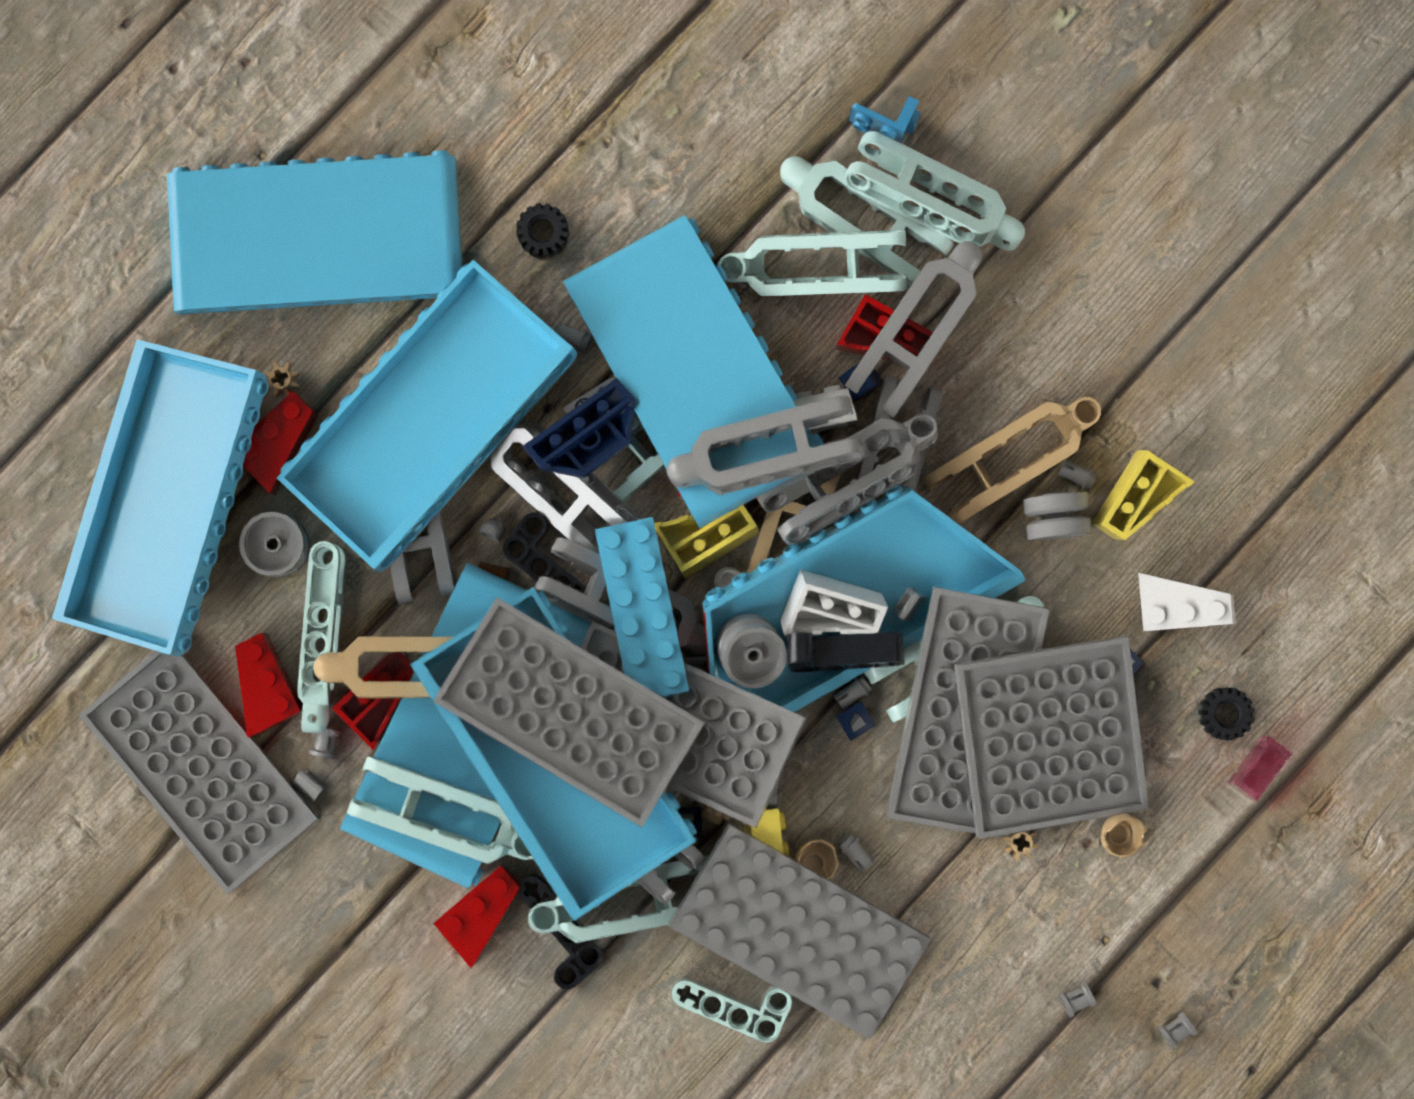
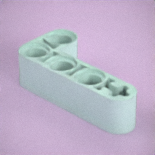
(729, 1004)

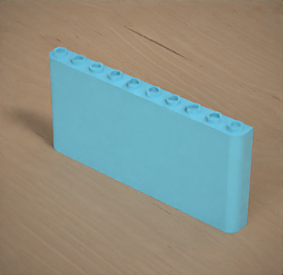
(313, 232)
(685, 354)
(427, 416)
(161, 498)
(425, 744)
(571, 836)

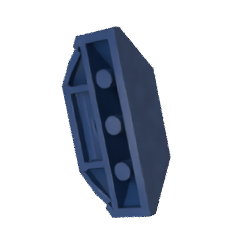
(586, 434)

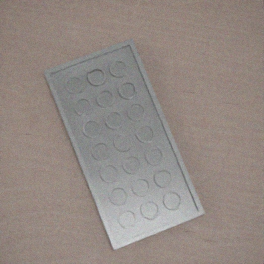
(568, 712)
(738, 747)
(931, 763)
(199, 768)
(799, 931)

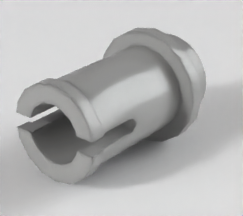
(574, 337)
(1078, 474)
(852, 692)
(856, 852)

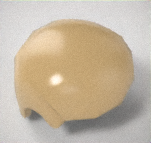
(1122, 835)
(818, 856)

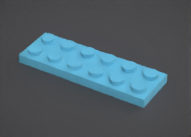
(642, 606)

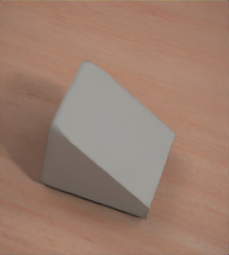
(909, 604)
(308, 785)

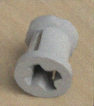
(325, 743)
(1077, 999)
(1177, 1030)

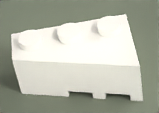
(831, 605)
(1180, 605)

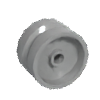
(1057, 511)
(291, 549)
(750, 650)

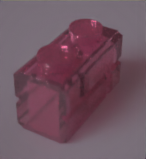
(1259, 768)

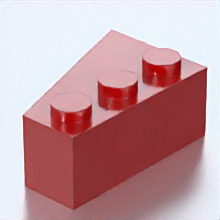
(278, 440)
(477, 915)

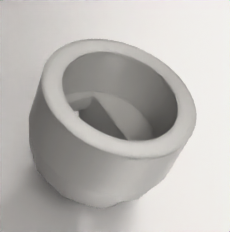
(492, 529)

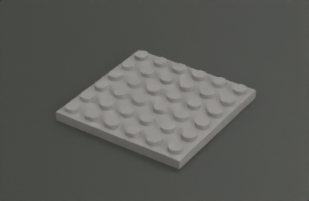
(1051, 736)

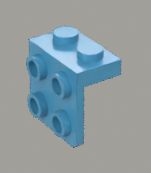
(868, 120)

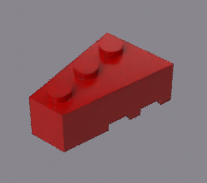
(869, 321)
(264, 686)
(370, 715)

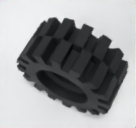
(536, 214)
(1244, 713)

